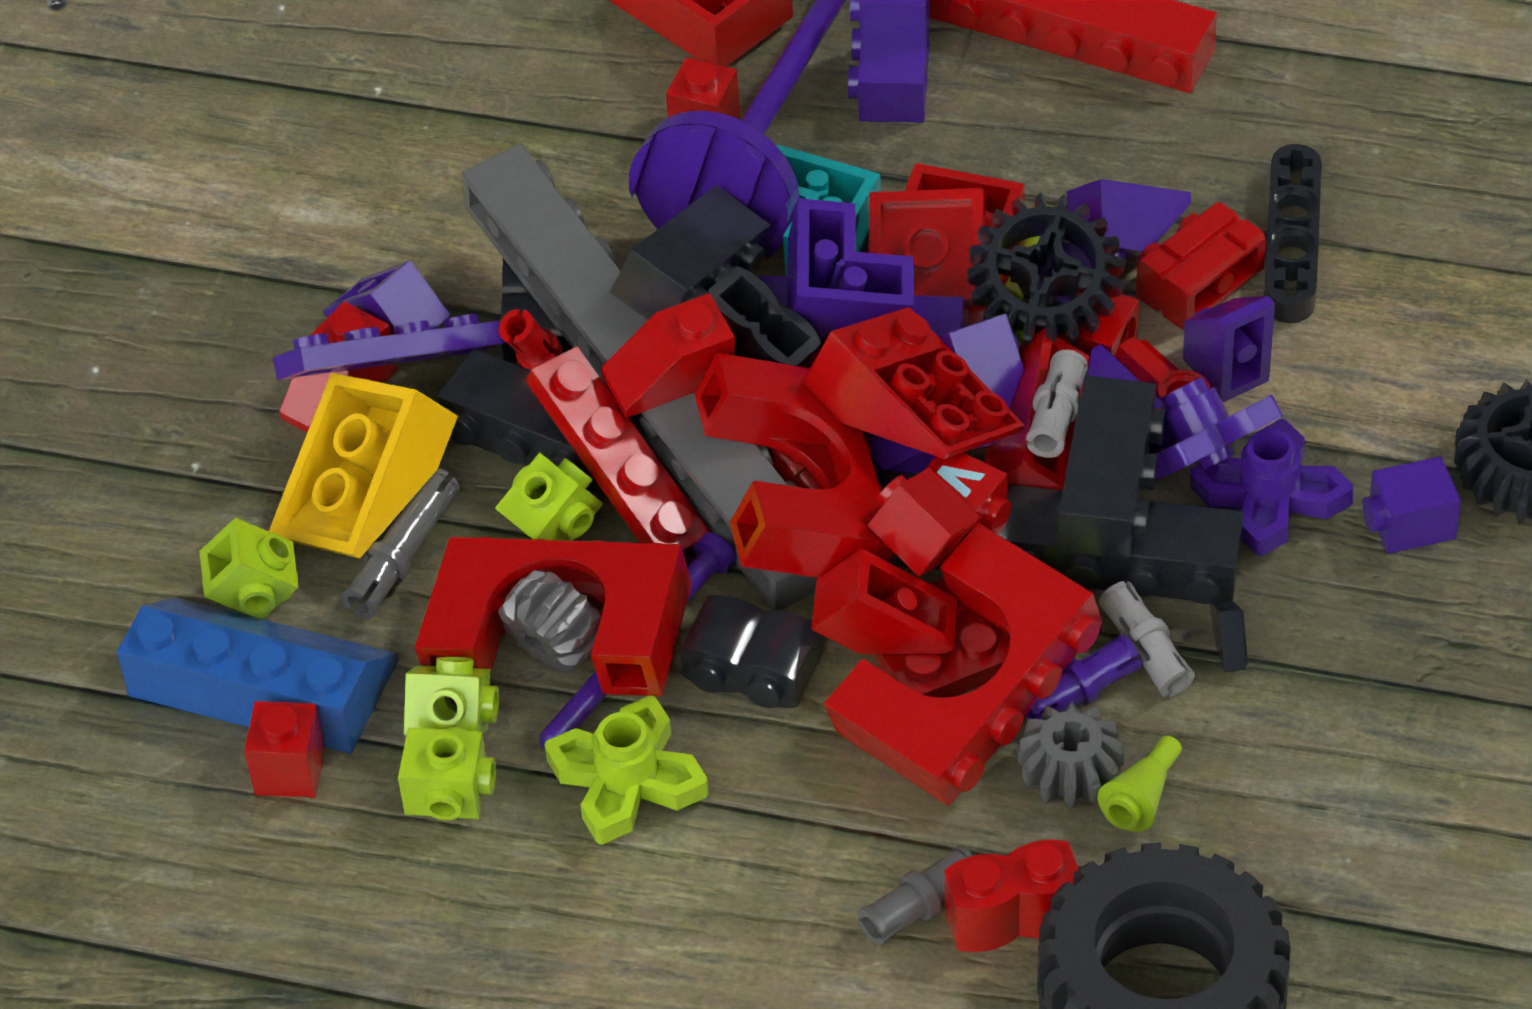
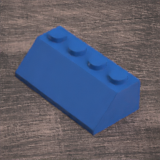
(226, 660)

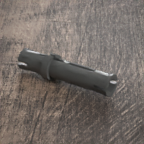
(388, 560)

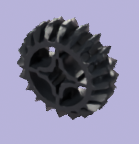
(1067, 278)
(1496, 450)

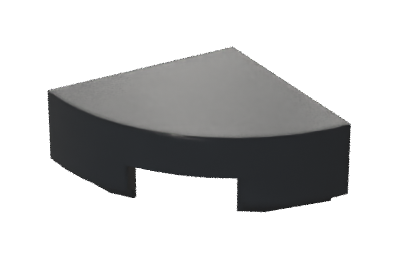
(1229, 634)

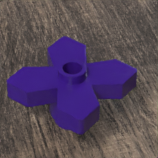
(1205, 428)
(1271, 484)

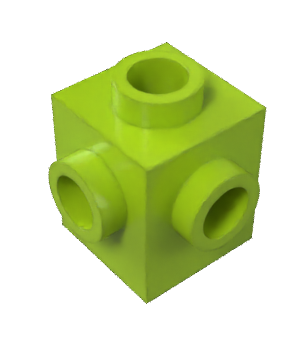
(550, 500)
(248, 569)
(454, 677)
(445, 773)

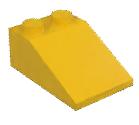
(361, 464)

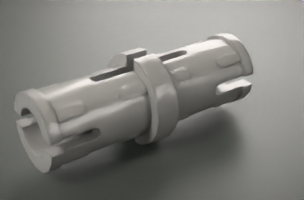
(1056, 403)
(1149, 638)

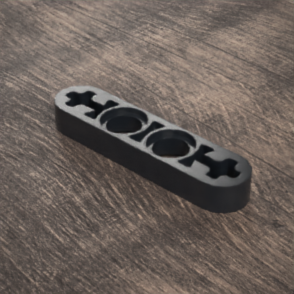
(1294, 232)

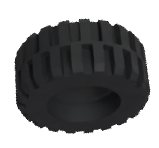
(1162, 900)

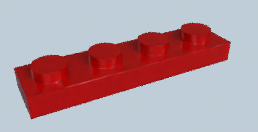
(615, 452)

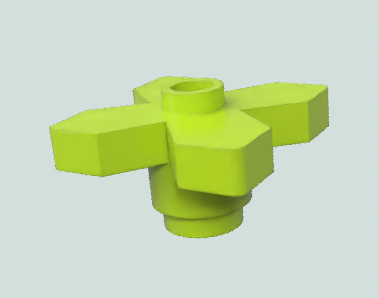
(625, 765)

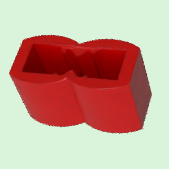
(1004, 897)

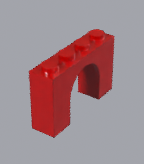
(784, 524)
(635, 583)
(950, 739)

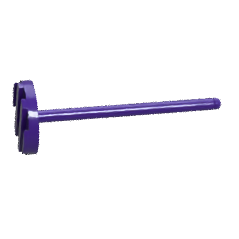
(708, 149)

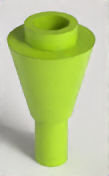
(1134, 795)

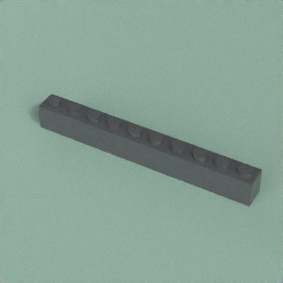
(572, 283)

